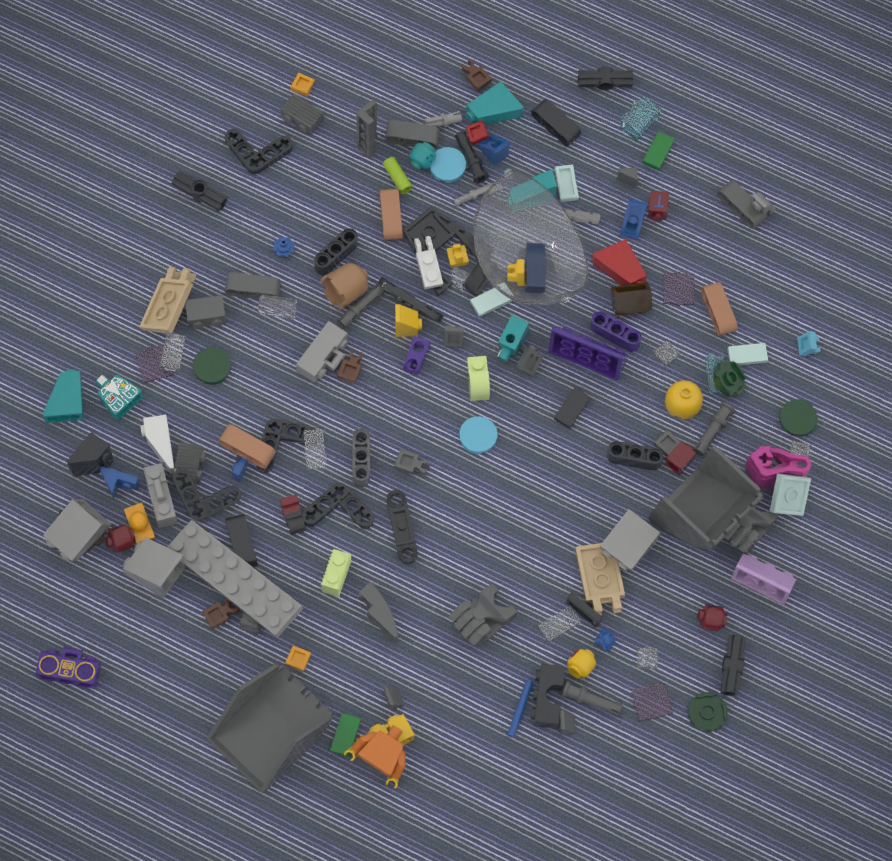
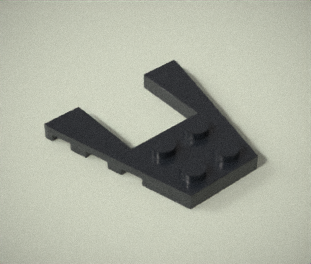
(440, 230)

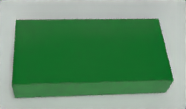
(658, 151)
(345, 734)

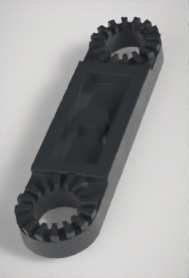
(416, 304)
(402, 527)

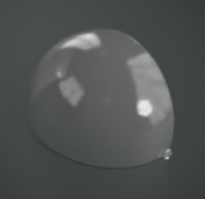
(523, 211)

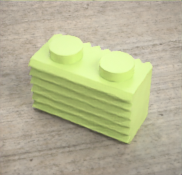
(336, 572)

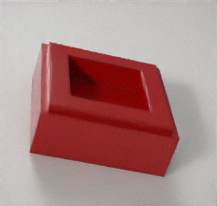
(477, 132)

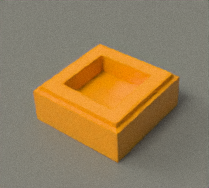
(302, 84)
(298, 658)

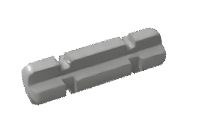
(585, 217)

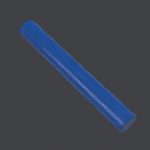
(520, 709)

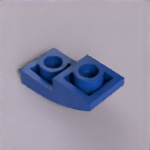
(239, 468)

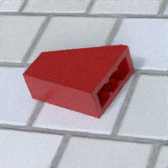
(620, 264)

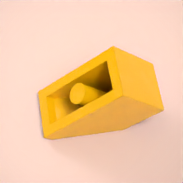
(406, 322)

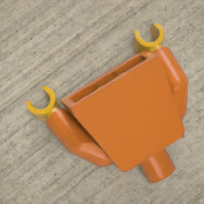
(381, 752)

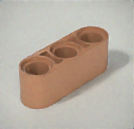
(391, 214)
(719, 308)
(247, 446)

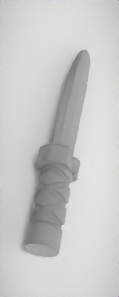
(471, 195)

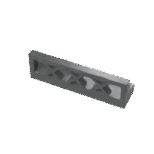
(367, 128)

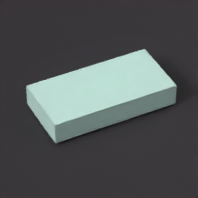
(566, 183)
(489, 301)
(748, 354)

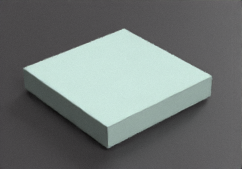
(790, 494)

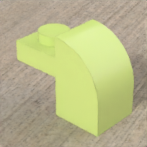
(478, 378)

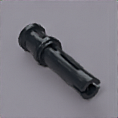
(474, 164)

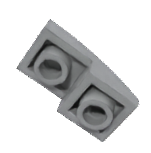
(761, 203)

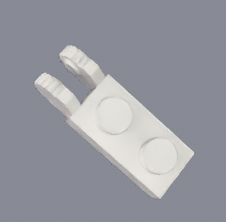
(428, 264)

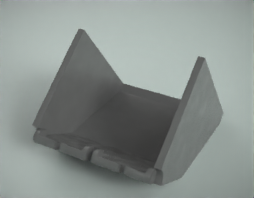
(707, 502)
(269, 726)

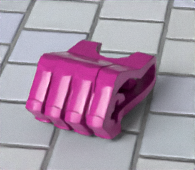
(760, 461)

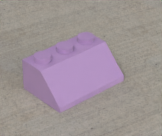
(763, 578)

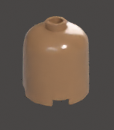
(345, 284)

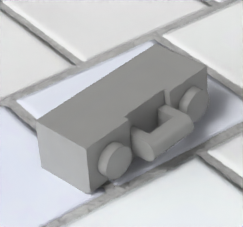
(317, 356)
(160, 495)

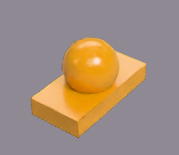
(139, 522)

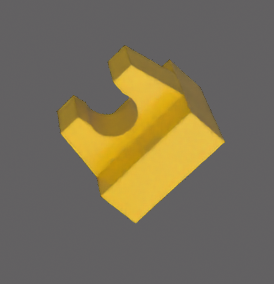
(457, 256)
(516, 272)

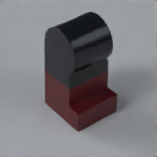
(292, 514)

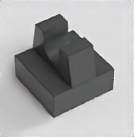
(453, 336)

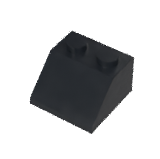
(90, 457)

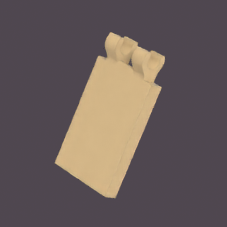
(168, 301)
(600, 578)

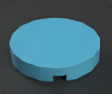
(448, 165)
(478, 435)

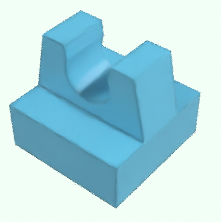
(808, 344)

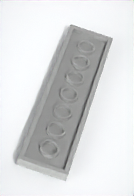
(235, 579)

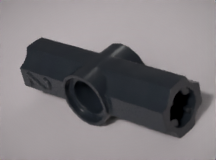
(605, 78)
(191, 185)
(733, 665)

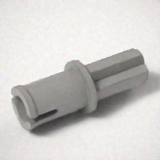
(444, 119)

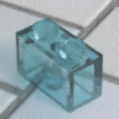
(640, 118)

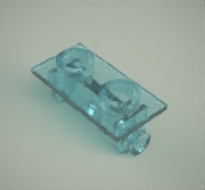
(711, 362)

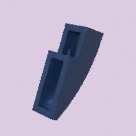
(535, 268)

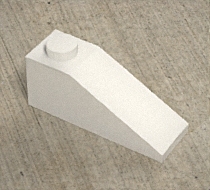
(158, 438)

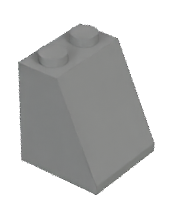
(76, 529)
(629, 541)
(154, 567)

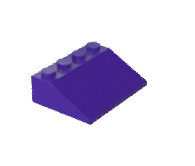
(587, 352)

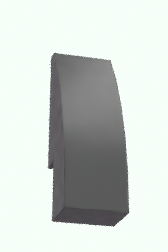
(379, 611)

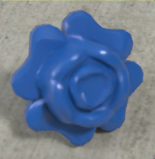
(283, 246)
(605, 639)

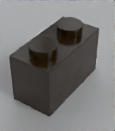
(631, 298)

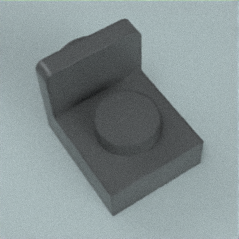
(530, 359)

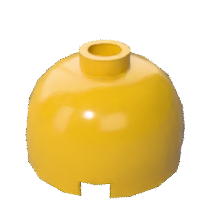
(683, 399)

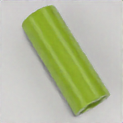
(397, 175)

